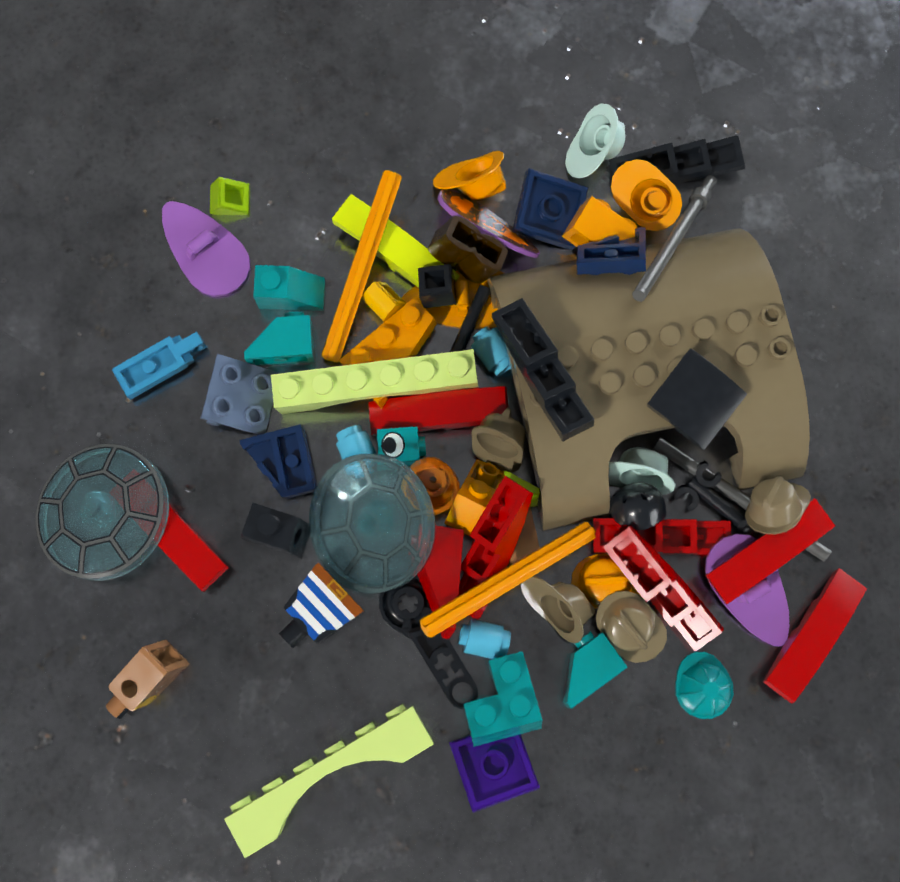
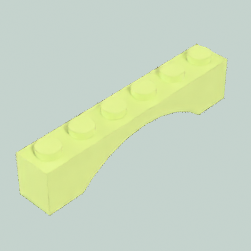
(348, 383)
(263, 819)

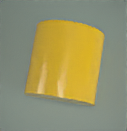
(382, 300)

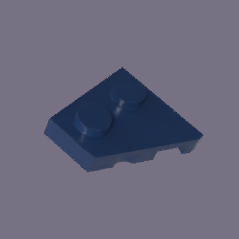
(613, 255)
(284, 460)

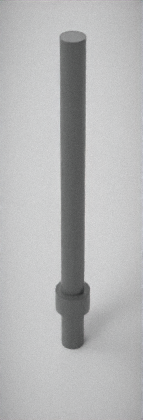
(697, 201)
(723, 487)

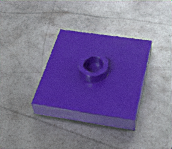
(494, 770)

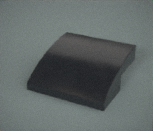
(697, 399)

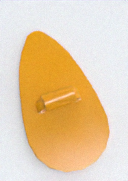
(455, 314)

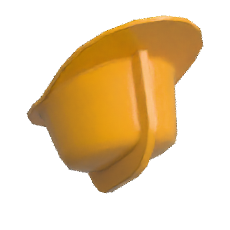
(474, 177)
(646, 195)
(599, 577)

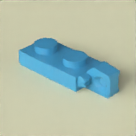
(157, 363)

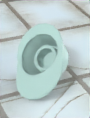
(597, 140)
(642, 466)

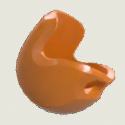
(444, 489)

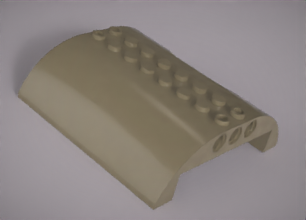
(621, 350)

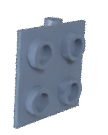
(239, 395)

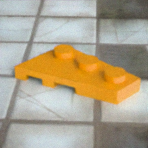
(394, 339)

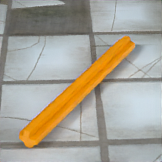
(361, 266)
(506, 579)

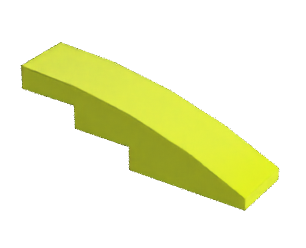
(396, 247)

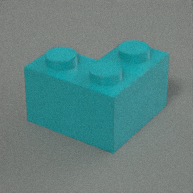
(511, 710)

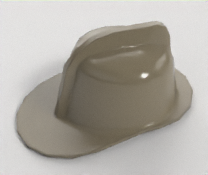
(499, 441)
(776, 506)
(560, 605)
(631, 626)

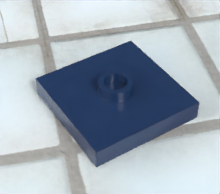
(547, 207)

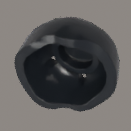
(638, 506)

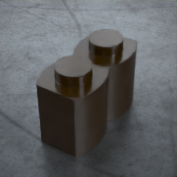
(463, 246)

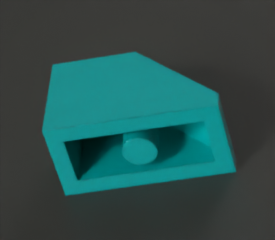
(288, 289)
(283, 342)
(590, 668)

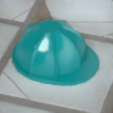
(703, 686)

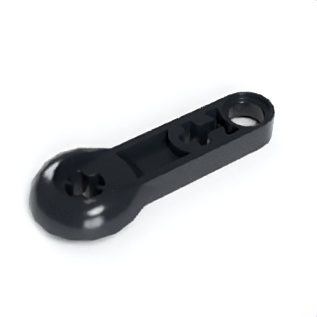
(429, 648)

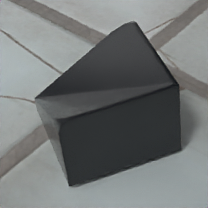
(437, 286)

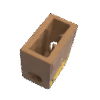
(145, 678)

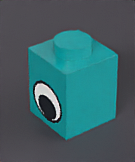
(401, 444)

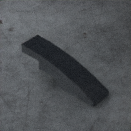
(690, 160)
(542, 369)

